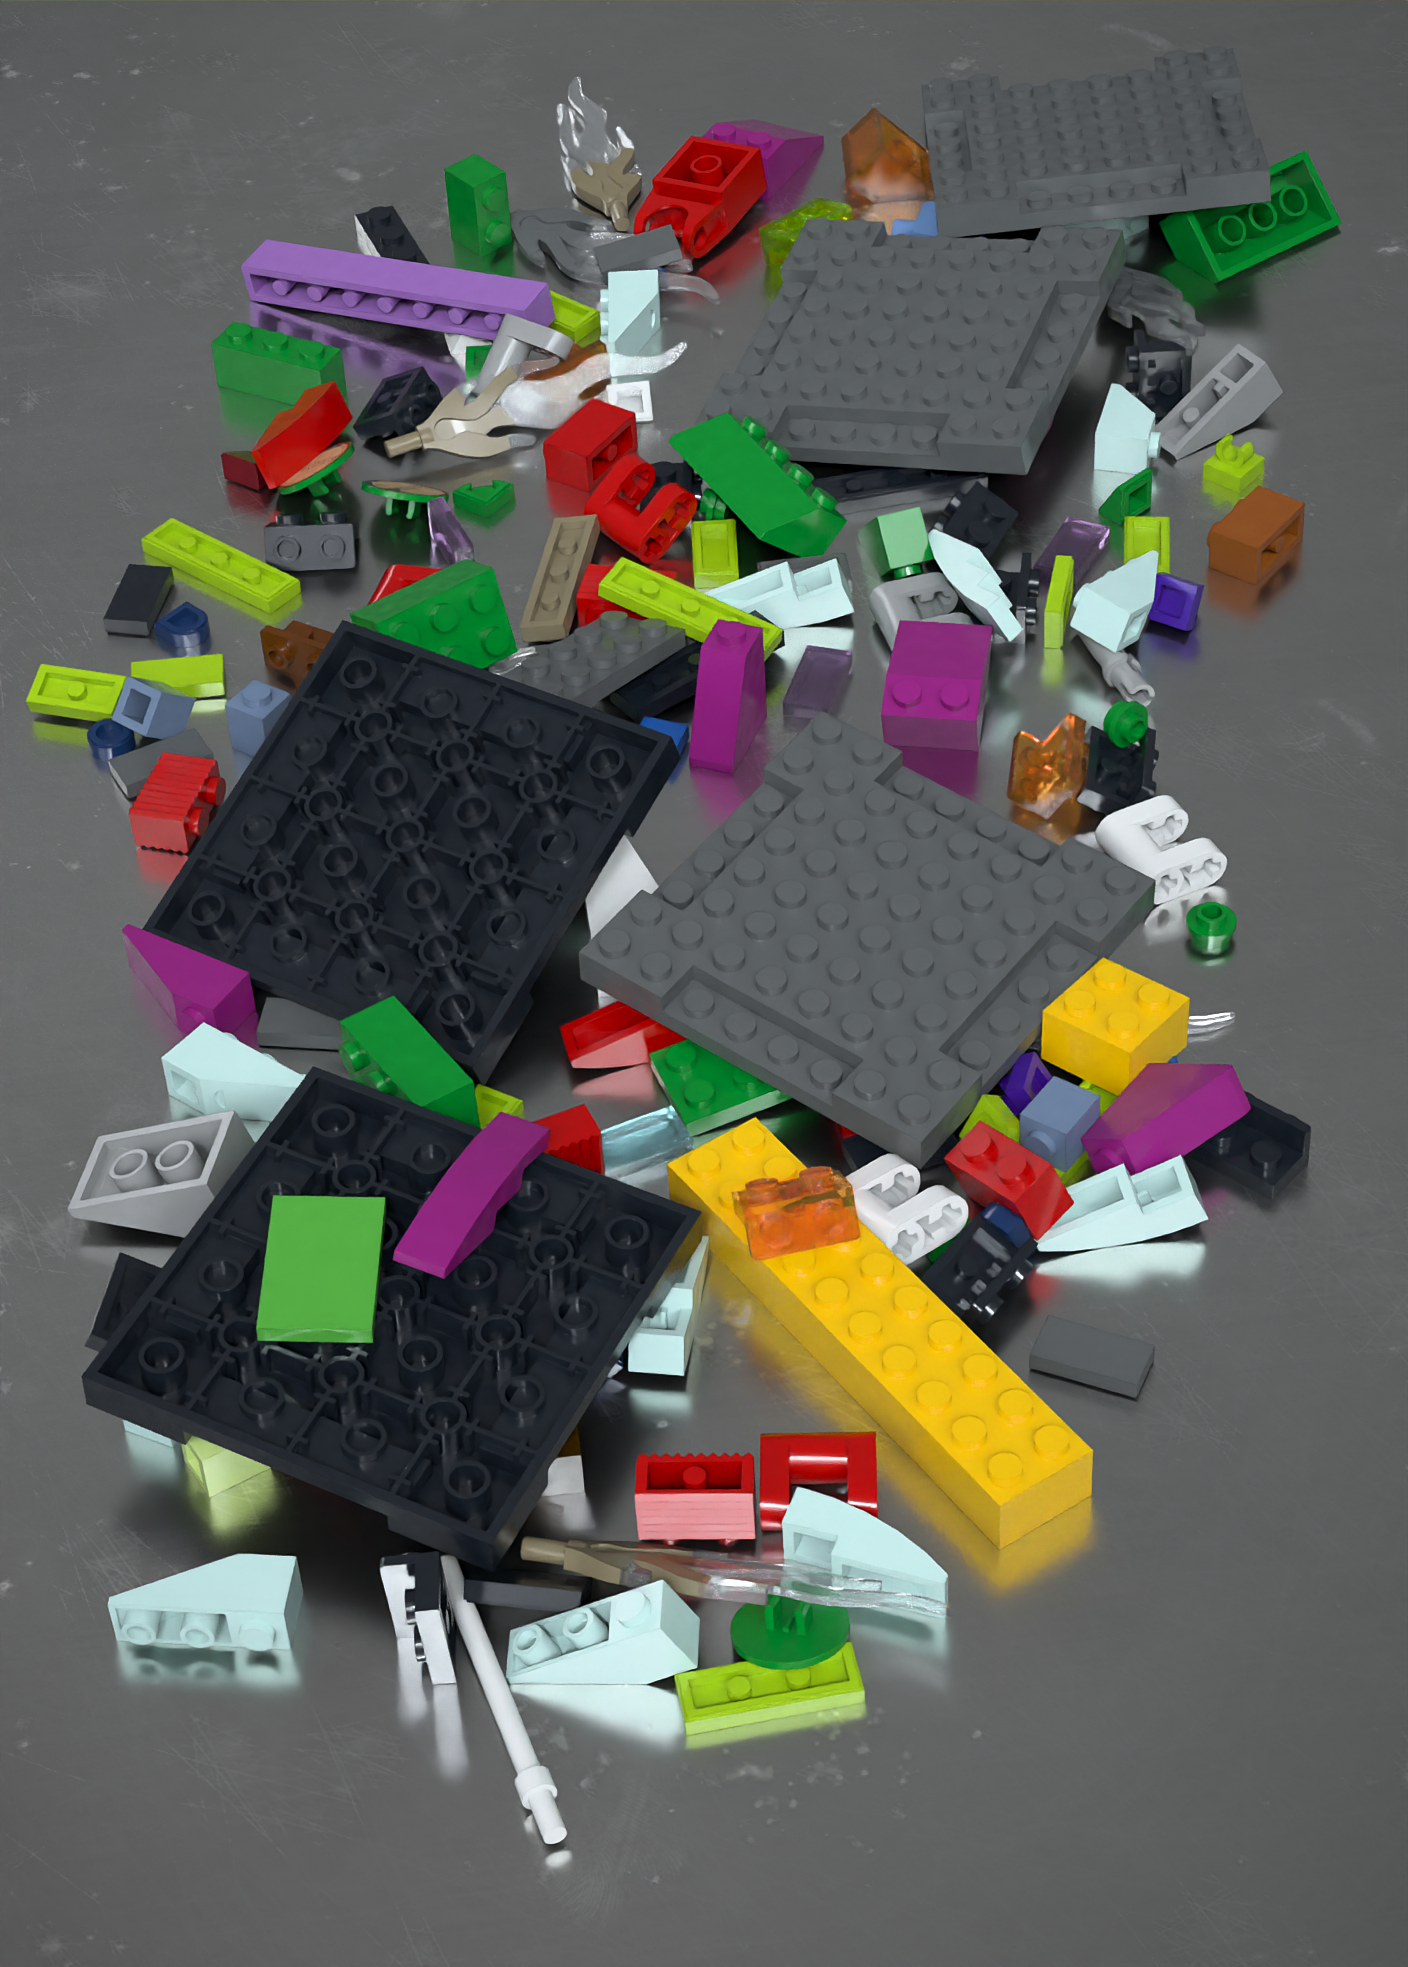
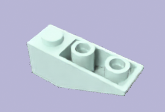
(630, 310)
(1118, 603)
(223, 1075)
(224, 1603)
(610, 1641)

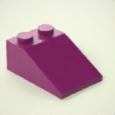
(781, 147)
(936, 685)

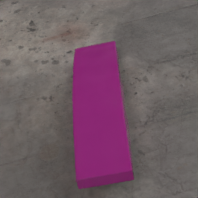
(471, 1192)

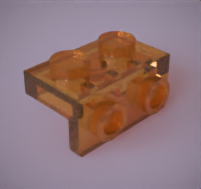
(1048, 770)
(797, 1213)

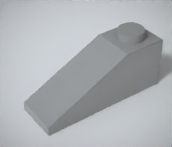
(1220, 403)

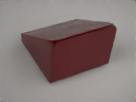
(242, 469)

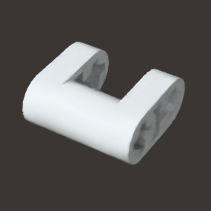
(1136, 838)
(894, 1209)

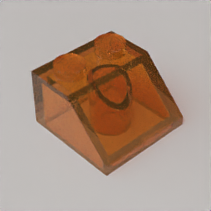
(885, 162)

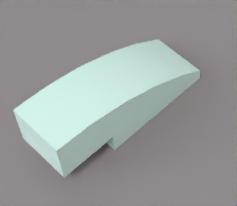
(791, 598)
(1126, 1208)
(665, 1341)
(858, 1545)

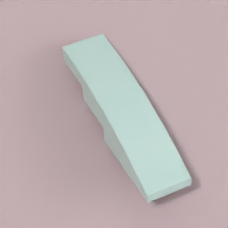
(975, 583)

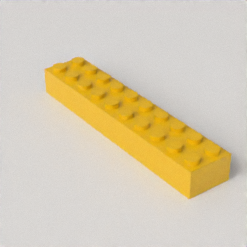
(896, 1350)

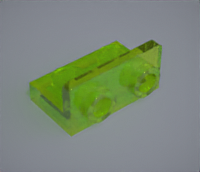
(782, 233)

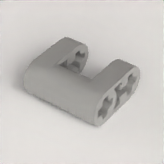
(514, 343)
(893, 603)

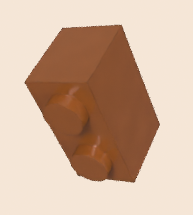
(1256, 535)

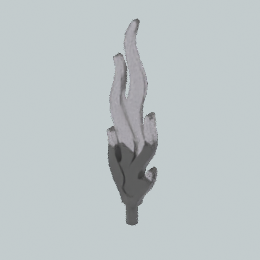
(570, 242)
(1155, 303)

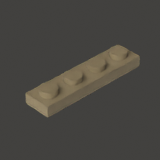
(558, 578)

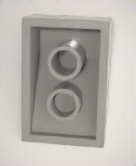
(161, 1173)

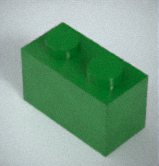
(478, 205)

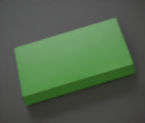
(322, 1269)

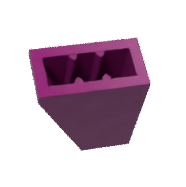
(728, 696)
(1165, 1115)

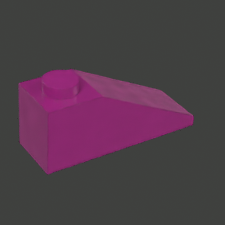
(189, 983)

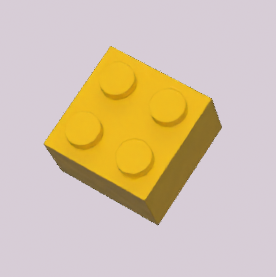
(1113, 1026)

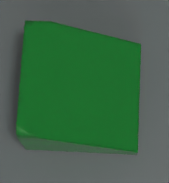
(1129, 498)

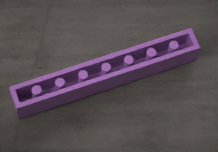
(392, 290)

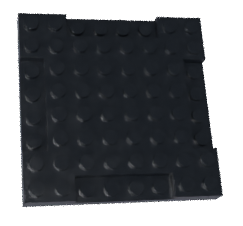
(414, 841)
(465, 1373)

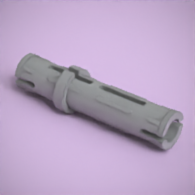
(1120, 671)

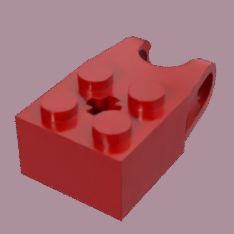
(703, 192)

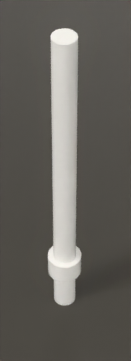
(533, 1781)

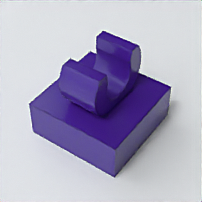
(1175, 601)
(1024, 1082)

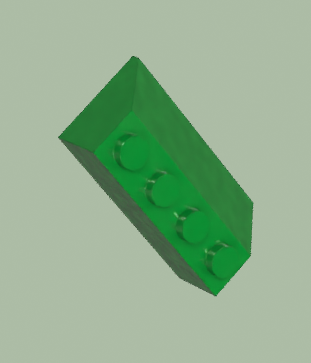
(1236, 237)
(761, 483)

